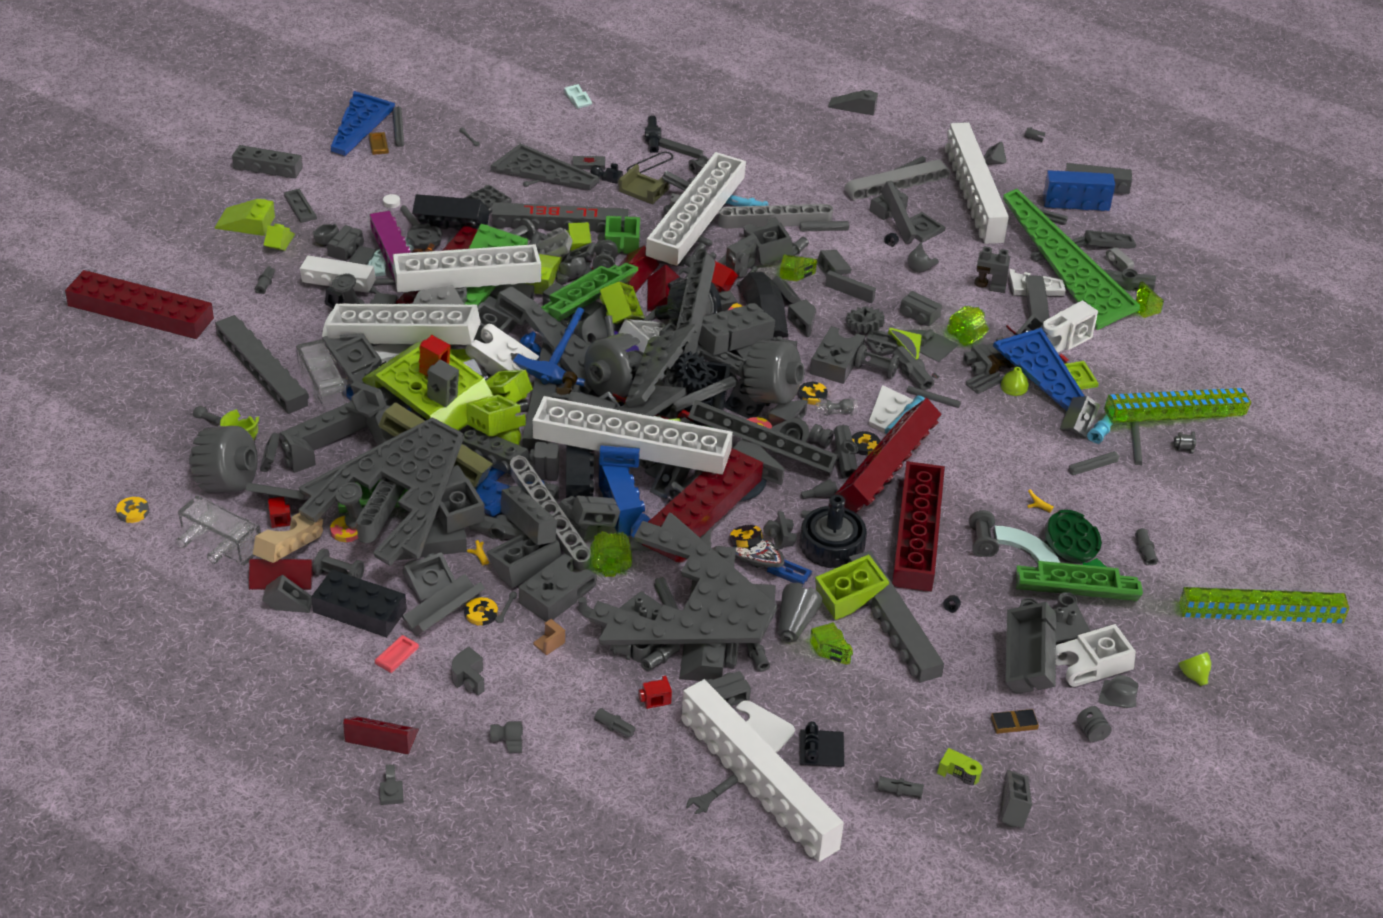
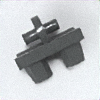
(780, 531)

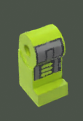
(960, 766)

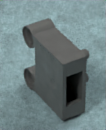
(649, 608)
(1068, 617)

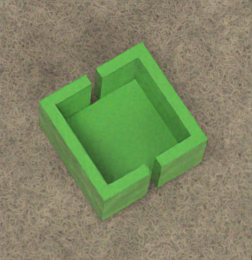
(627, 240)

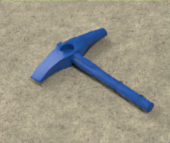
(549, 371)

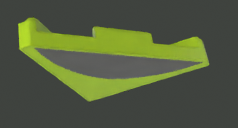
(908, 340)

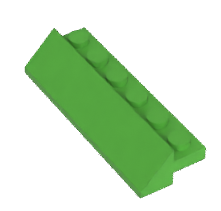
(586, 290)
(1078, 580)

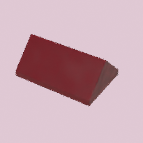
(645, 267)
(658, 287)
(264, 572)
(379, 734)

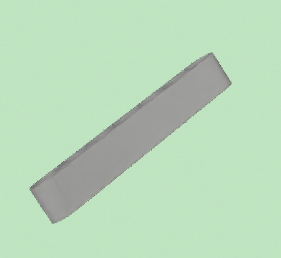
(901, 178)
(786, 214)
(538, 489)

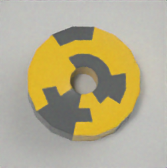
(125, 511)

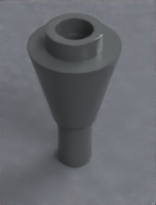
(824, 489)

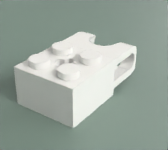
(1071, 326)
(498, 350)
(1095, 655)

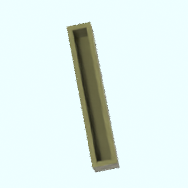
(399, 419)

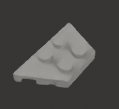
(440, 295)

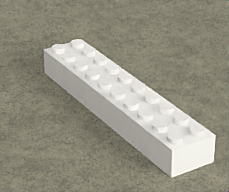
(976, 183)
(695, 209)
(656, 437)
(762, 771)

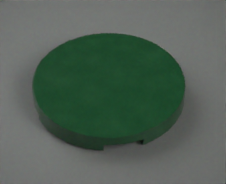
(1072, 536)

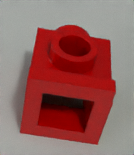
(279, 512)
(656, 693)

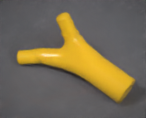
(1039, 503)
(479, 552)

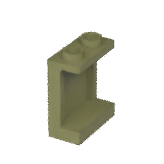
(642, 186)

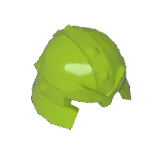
(248, 424)

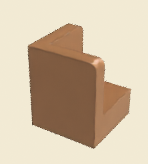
(552, 639)

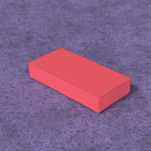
(396, 653)

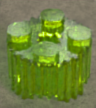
(968, 325)
(611, 553)

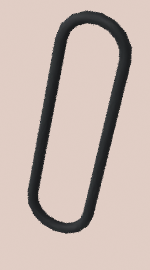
(658, 164)

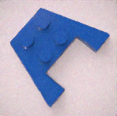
(491, 490)

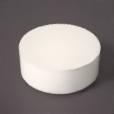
(391, 201)

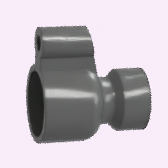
(511, 733)

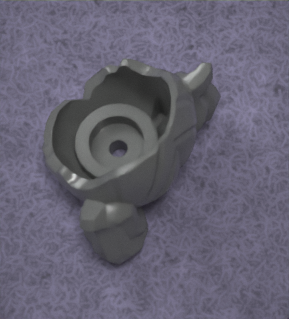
(573, 270)

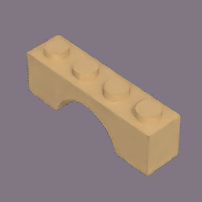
(277, 544)

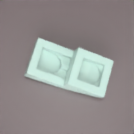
(577, 96)

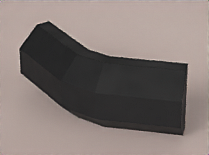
(762, 291)

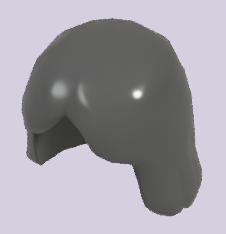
(919, 260)

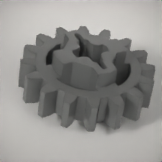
(865, 319)

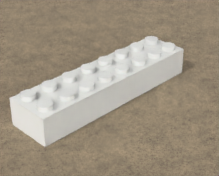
(467, 268)
(405, 322)

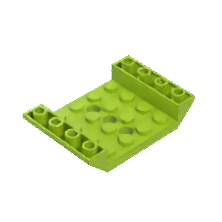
(403, 374)

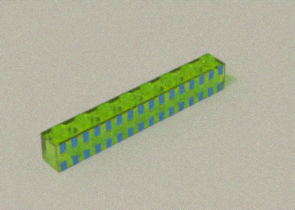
(1177, 405)
(1263, 605)

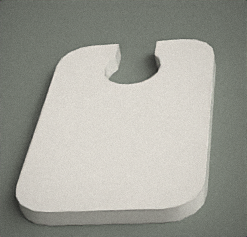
(767, 725)

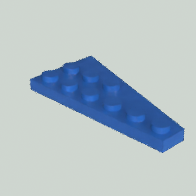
(359, 120)
(1041, 364)

